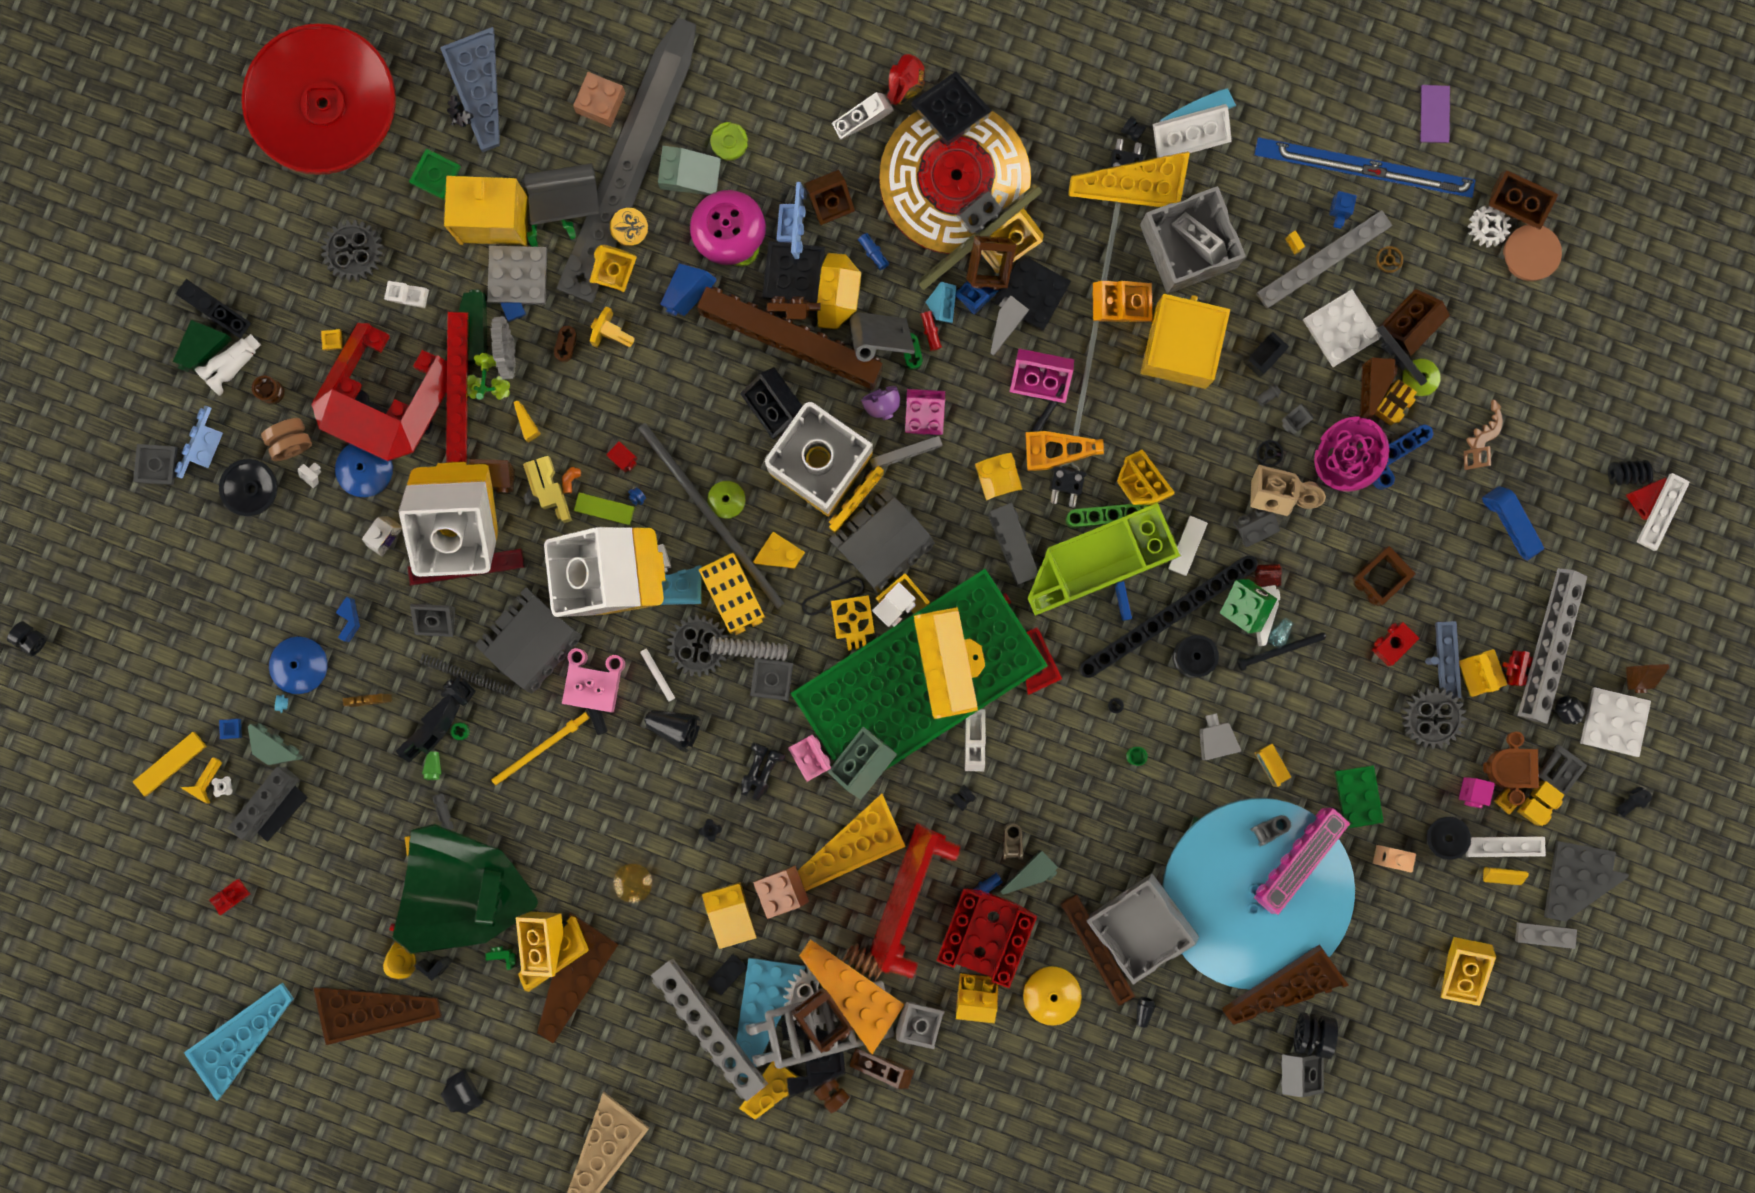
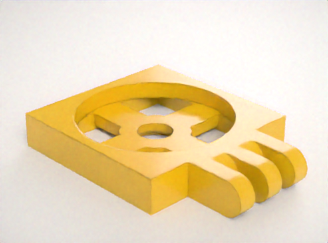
(855, 635)

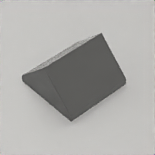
(433, 620)

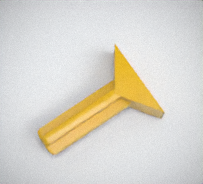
(204, 781)

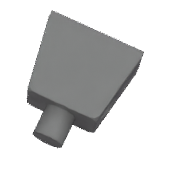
(1217, 739)

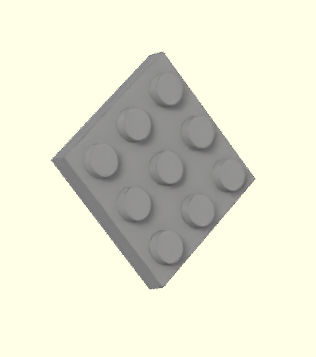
(517, 275)

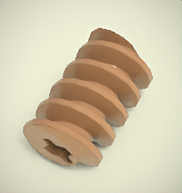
(862, 961)

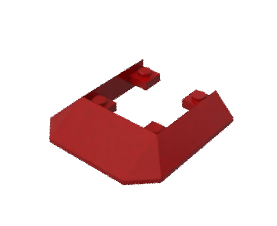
(378, 433)

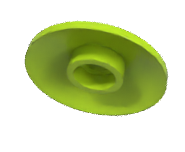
(1432, 376)
(726, 509)

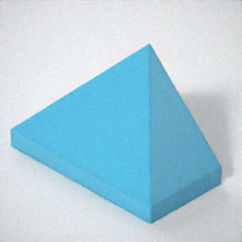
(942, 302)

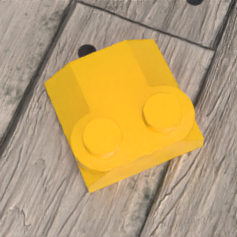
(612, 267)
(998, 476)

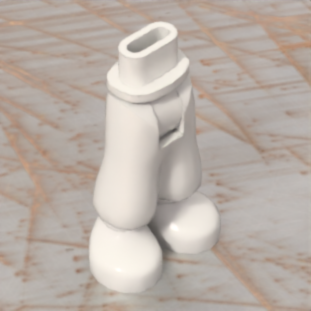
(228, 363)

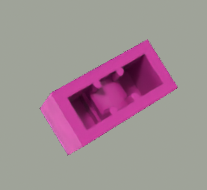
(1476, 792)

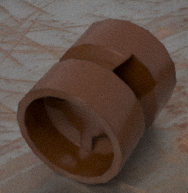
(268, 389)
(833, 1101)

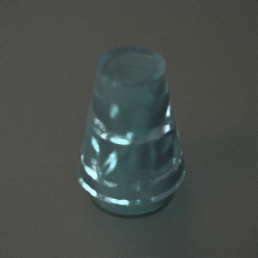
(1281, 633)

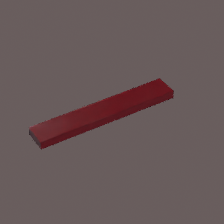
(500, 562)

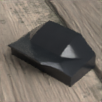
(461, 1093)

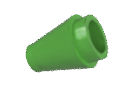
(432, 766)

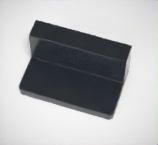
(433, 971)

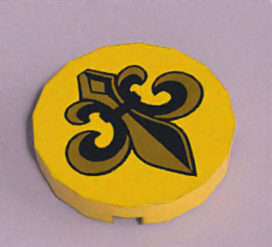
(628, 226)

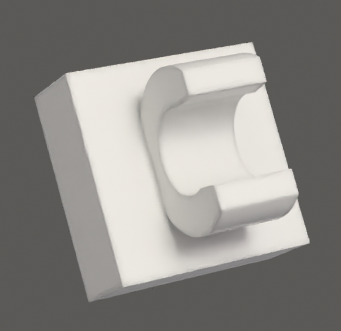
(310, 474)

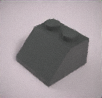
(1302, 1074)

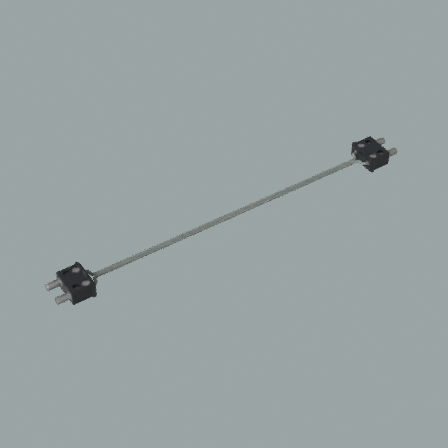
(1067, 477)

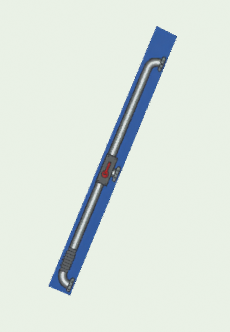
(1365, 167)

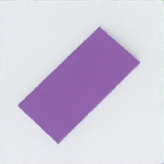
(1435, 113)

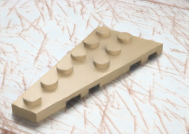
(607, 1146)

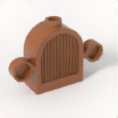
(1513, 768)

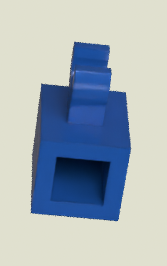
(1342, 207)

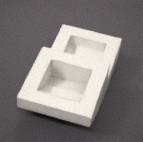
(406, 294)

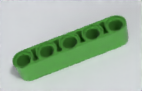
(1102, 513)

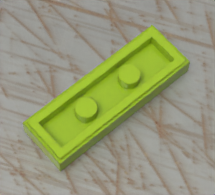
(604, 509)

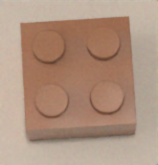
(599, 99)
(781, 892)

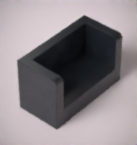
(1266, 354)

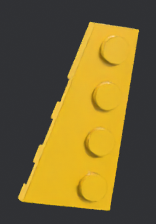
(860, 493)
(572, 947)

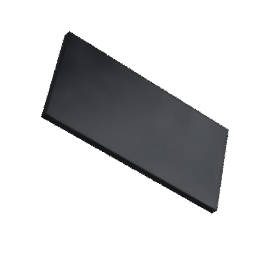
(282, 813)

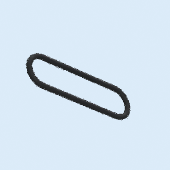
(826, 590)

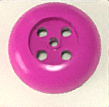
(728, 248)
(1344, 438)

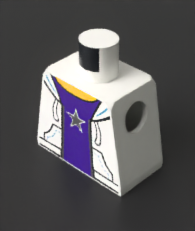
(381, 534)

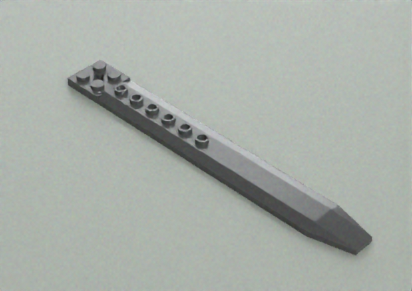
(632, 154)

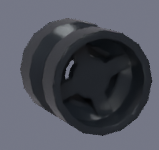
(1133, 129)
(966, 794)

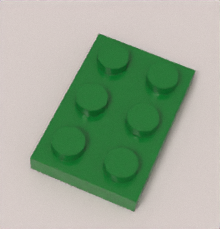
(1359, 796)

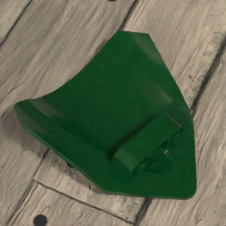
(457, 892)

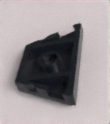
(1402, 361)

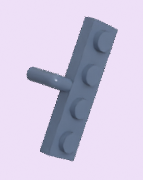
(1447, 657)

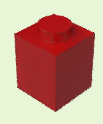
(622, 457)

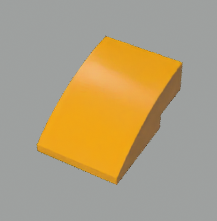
(1122, 301)

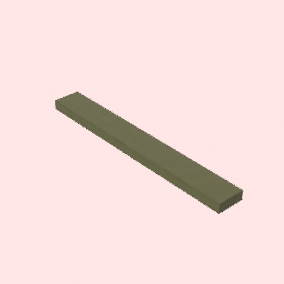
(990, 227)

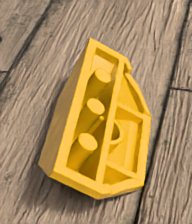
(837, 290)
(1143, 481)

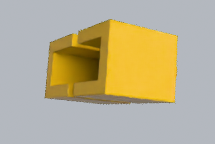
(1535, 811)

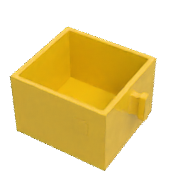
(486, 210)
(1185, 341)

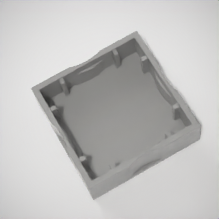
(1142, 928)

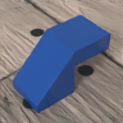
(349, 612)

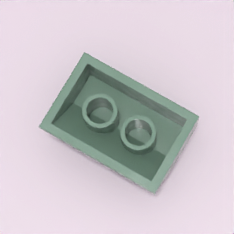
(862, 763)

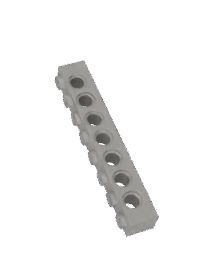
(1552, 645)
(719, 1032)

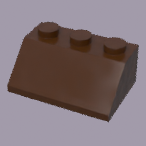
(1522, 199)
(1415, 320)

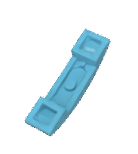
(1215, 99)

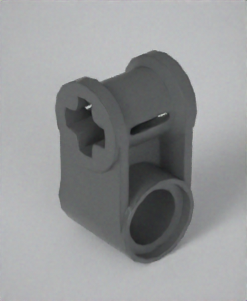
(1268, 831)

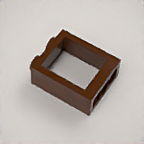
(992, 244)
(1396, 562)
(810, 1005)

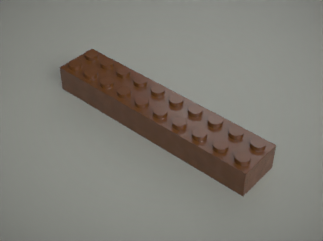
(788, 337)

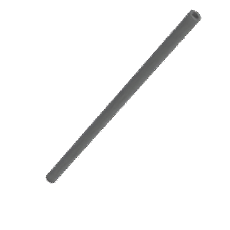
(711, 516)

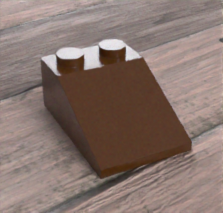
(1375, 381)

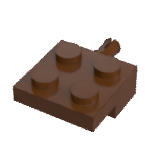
(795, 308)

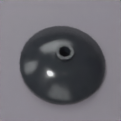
(236, 485)

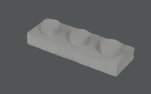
(1546, 935)

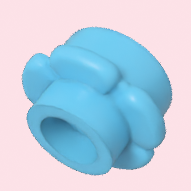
(281, 703)

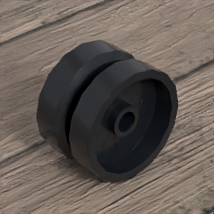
(1204, 663)
(1454, 827)

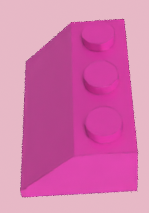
(1041, 375)

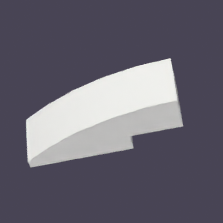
(975, 741)

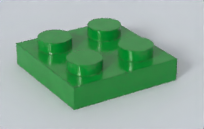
(432, 173)

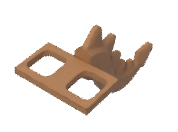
(1481, 437)

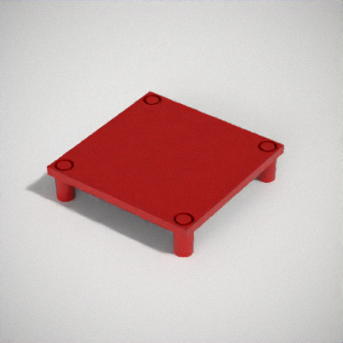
(886, 943)

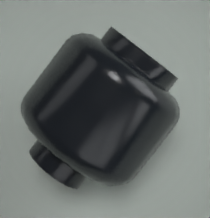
(1570, 710)

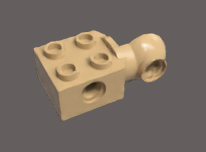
(1281, 490)

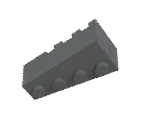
(1013, 543)

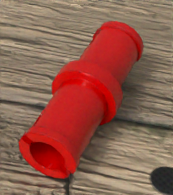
(931, 331)

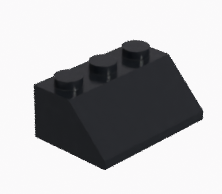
(772, 402)

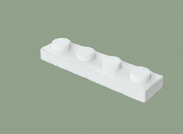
(1663, 512)
(1506, 846)

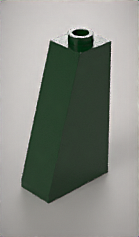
(475, 305)

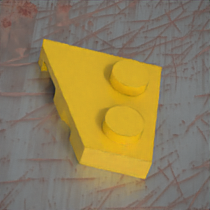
(779, 553)

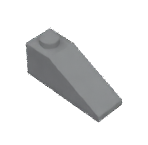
(1008, 319)

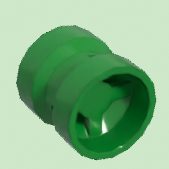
(1136, 756)

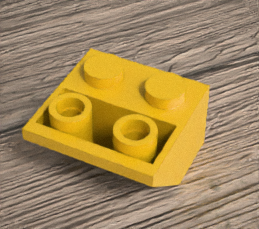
(976, 998)

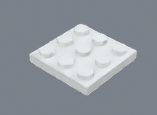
(1342, 328)
(1615, 722)

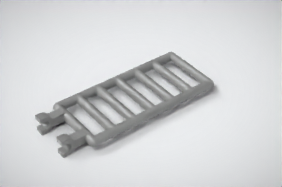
(775, 1055)

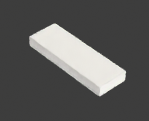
(1188, 545)

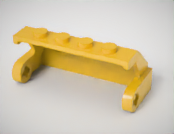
(948, 662)

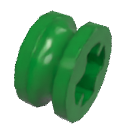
(458, 736)

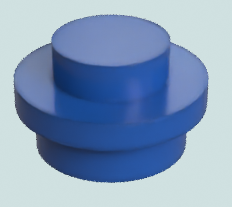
(636, 496)

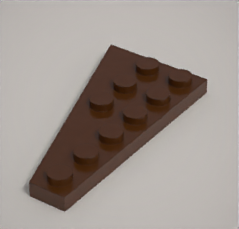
(574, 981)
(1291, 985)
(358, 1013)

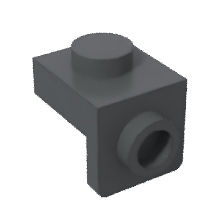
(1297, 419)

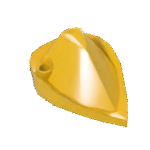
(399, 962)

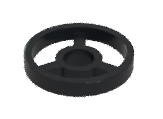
(1266, 455)

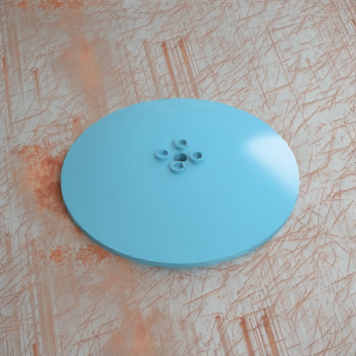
(1215, 884)

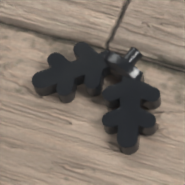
(460, 119)

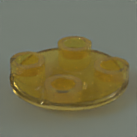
(632, 883)

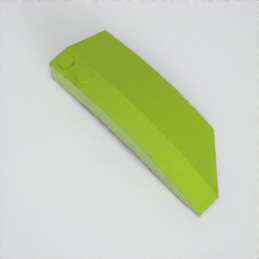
(1103, 558)

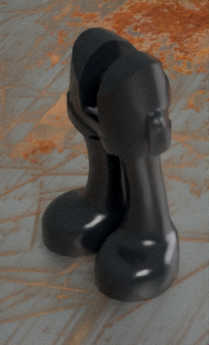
(752, 778)

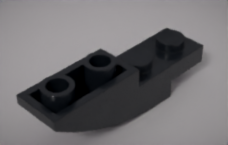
(213, 308)
(435, 726)

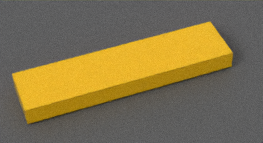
(169, 764)

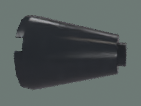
(674, 727)

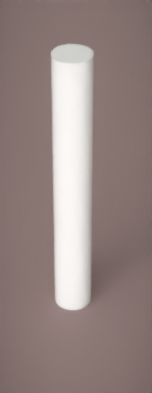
(657, 674)

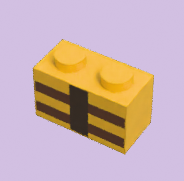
(1395, 402)

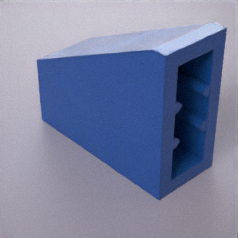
(686, 289)

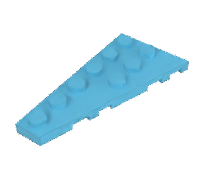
(762, 992)
(228, 1048)

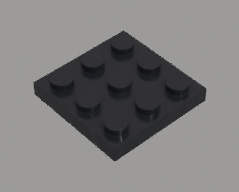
(951, 108)
(793, 276)
(1036, 289)

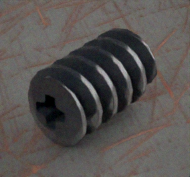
(1630, 470)

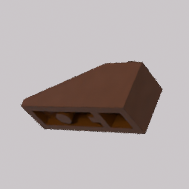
(1645, 677)
(882, 1069)

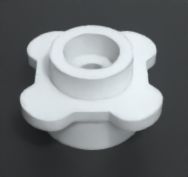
(226, 782)

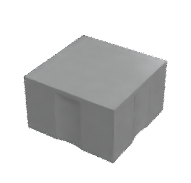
(1174, 258)

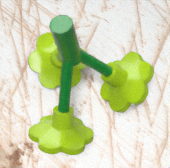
(477, 386)

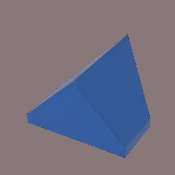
(975, 298)

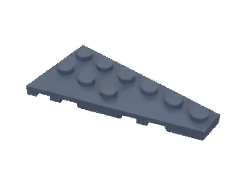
(475, 77)

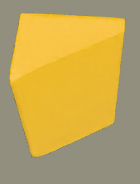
(1504, 876)

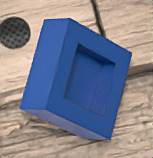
(230, 729)

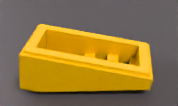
(527, 425)

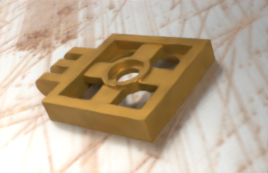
(367, 700)

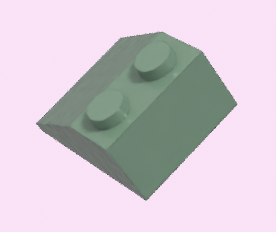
(688, 171)

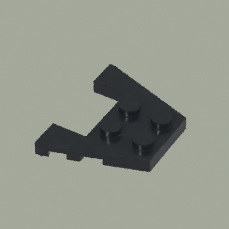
(818, 1070)

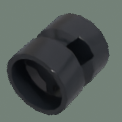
(26, 638)

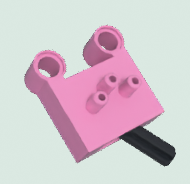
(592, 688)

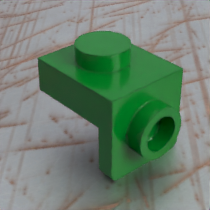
(500, 953)

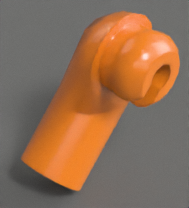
(567, 479)

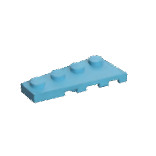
(683, 587)

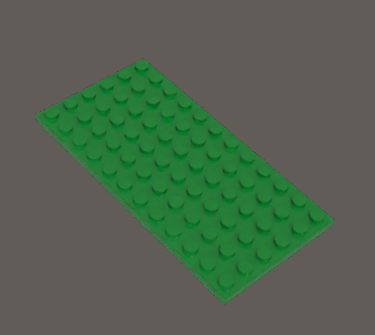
(886, 680)

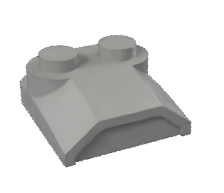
(918, 1025)

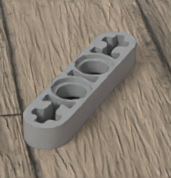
(906, 452)

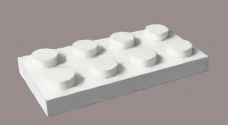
(1193, 131)

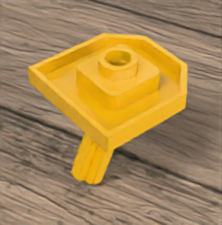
(602, 327)

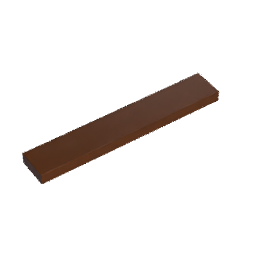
(1097, 950)

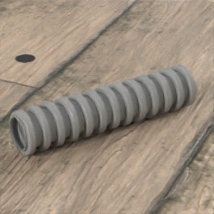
(748, 648)

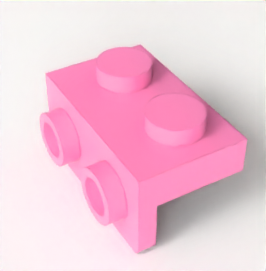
(810, 757)

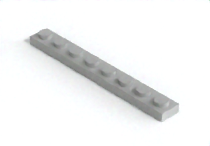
(1324, 259)

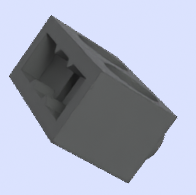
(976, 207)

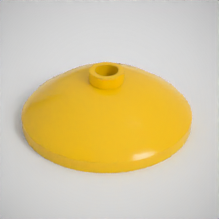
(1045, 983)

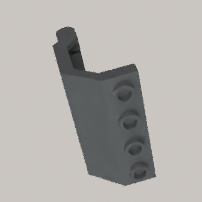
(883, 542)
(529, 642)

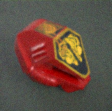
(905, 79)

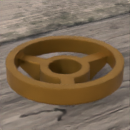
(1392, 258)

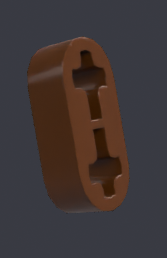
(560, 343)

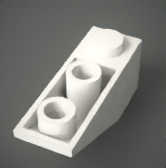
(863, 115)

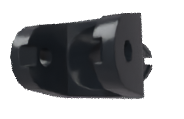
(1638, 798)

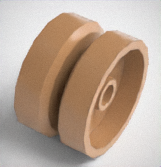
(286, 439)

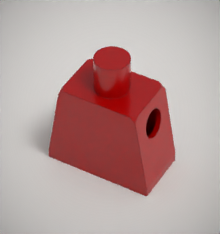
(1646, 497)

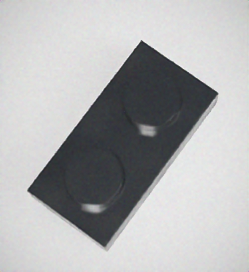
(727, 974)

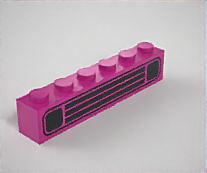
(1301, 860)

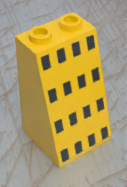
(732, 594)

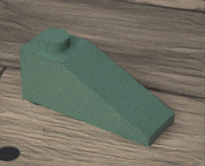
(1033, 872)

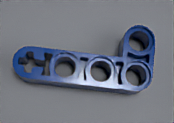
(1399, 451)
(1514, 520)

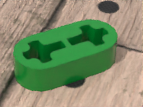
(907, 356)

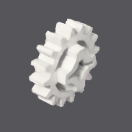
(1495, 231)

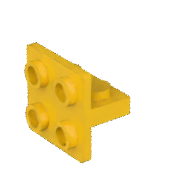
(1482, 673)

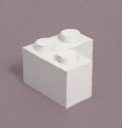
(894, 605)

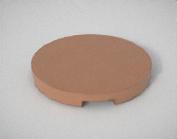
(1532, 253)

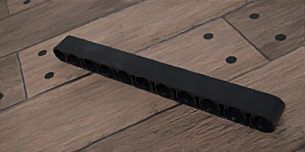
(1224, 582)

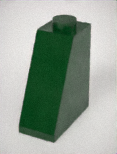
(199, 346)

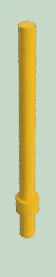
(571, 726)

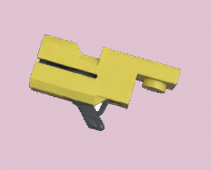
(542, 487)

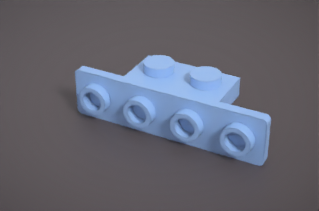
(790, 221)
(201, 446)

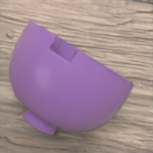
(882, 403)

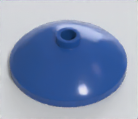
(365, 482)
(310, 667)

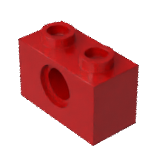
(1405, 637)

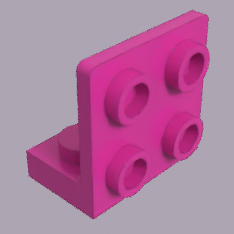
(925, 412)

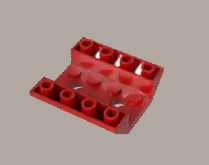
(1002, 938)

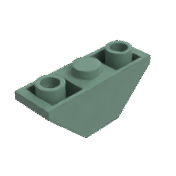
(270, 747)

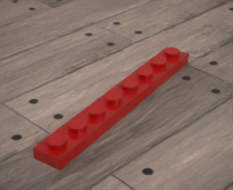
(457, 387)

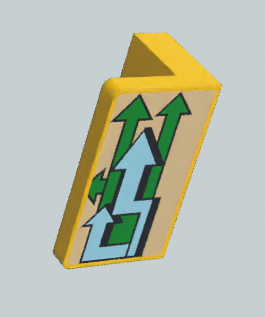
(1273, 765)

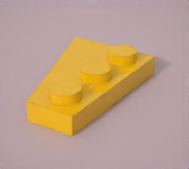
(771, 1093)

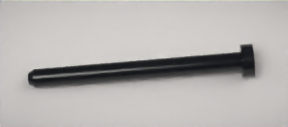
(1243, 663)

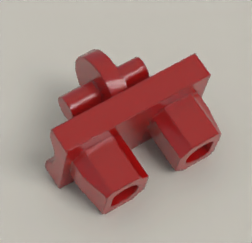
(1517, 668)
(229, 897)

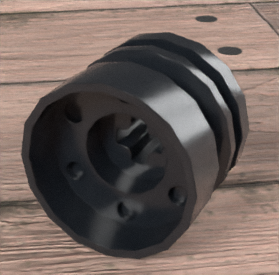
(1315, 1035)

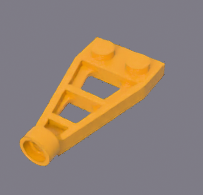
(1036, 449)

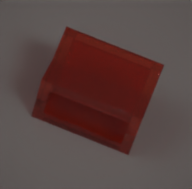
(1268, 575)

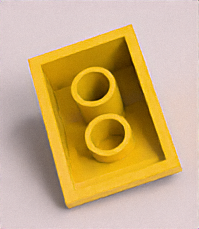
(1023, 233)
(729, 915)
(539, 942)
(1467, 971)

